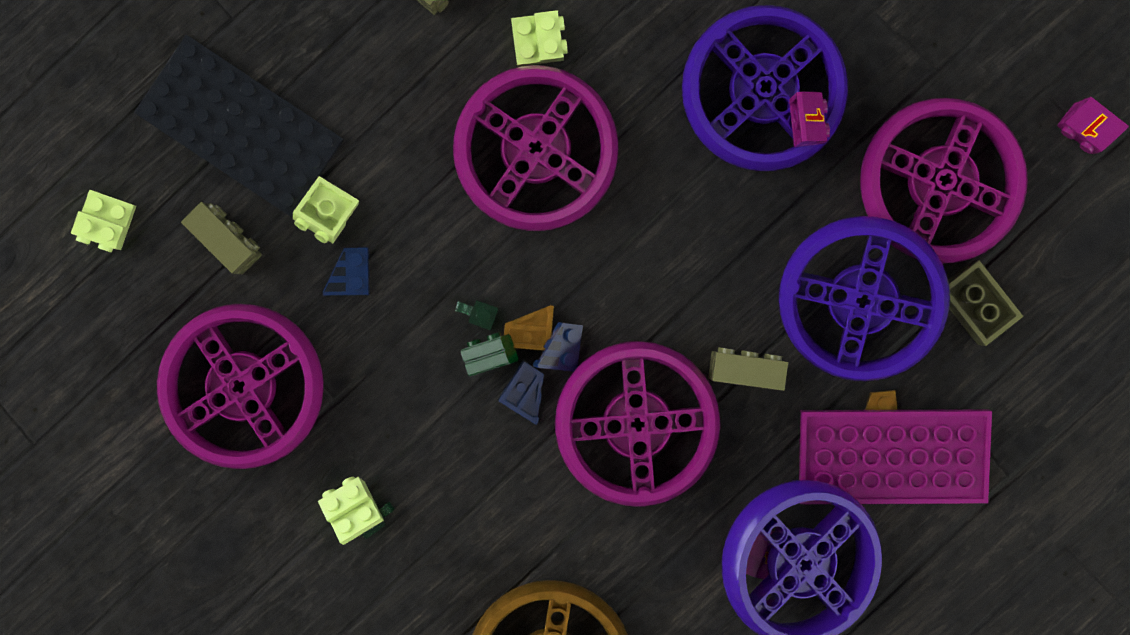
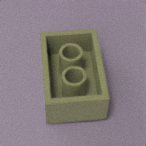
(222, 237)
(981, 303)
(748, 369)

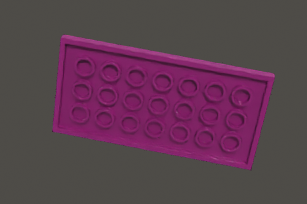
(899, 454)

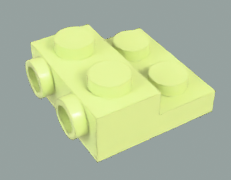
(539, 38)
(324, 210)
(103, 221)
(350, 509)

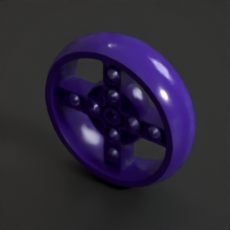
(720, 39)
(847, 362)
(760, 518)

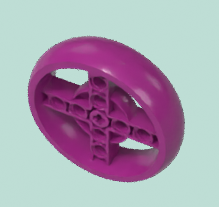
(969, 120)
(558, 144)
(236, 408)
(702, 418)

